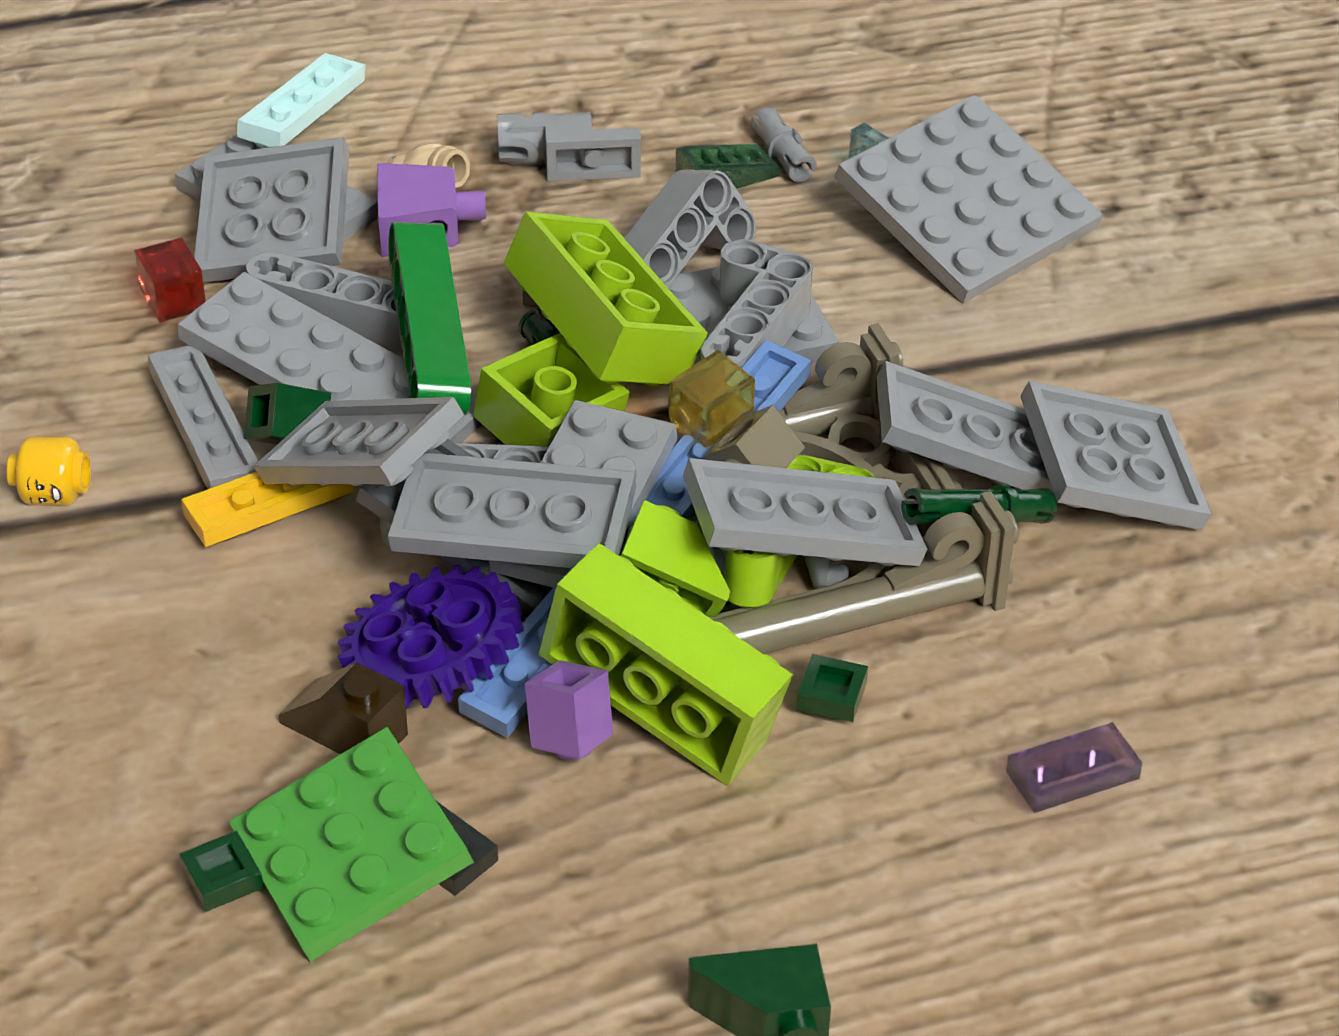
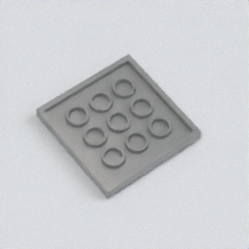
(968, 197)

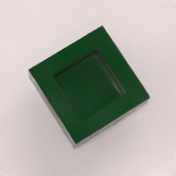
(832, 688)
(221, 871)

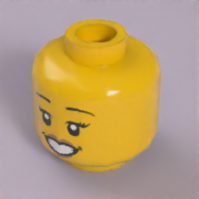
(49, 471)

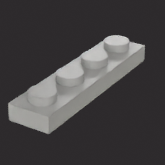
(202, 415)

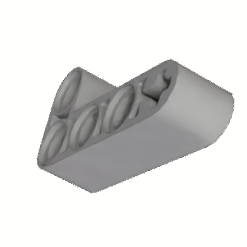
(688, 214)
(767, 295)
(345, 296)

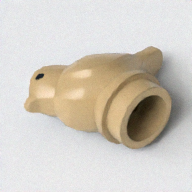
(437, 155)

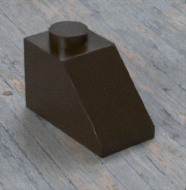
(348, 708)

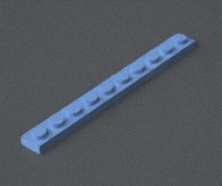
(502, 700)

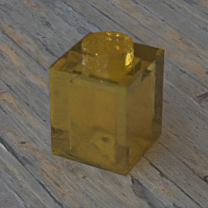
(710, 398)

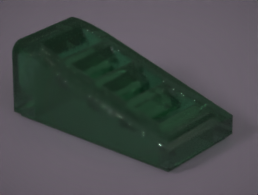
(730, 159)

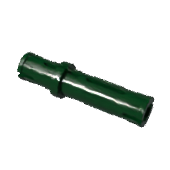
(934, 504)

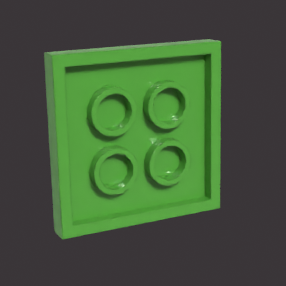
(350, 843)

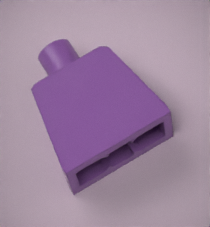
(424, 196)

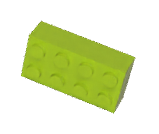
(604, 299)
(666, 663)

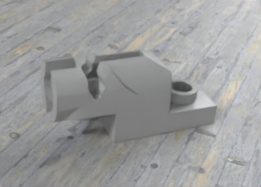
(569, 146)

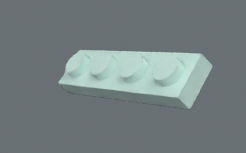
(300, 101)

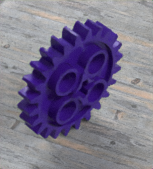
(436, 632)

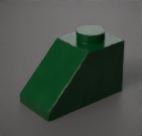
(762, 991)

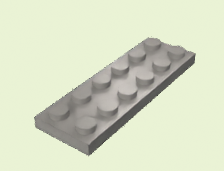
(291, 344)

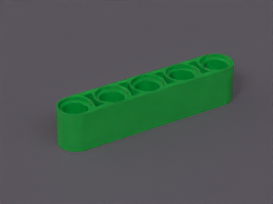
(428, 312)

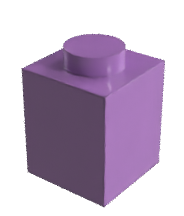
(569, 709)

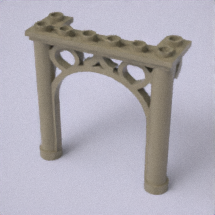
(966, 553)

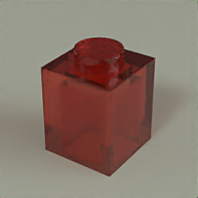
(170, 279)

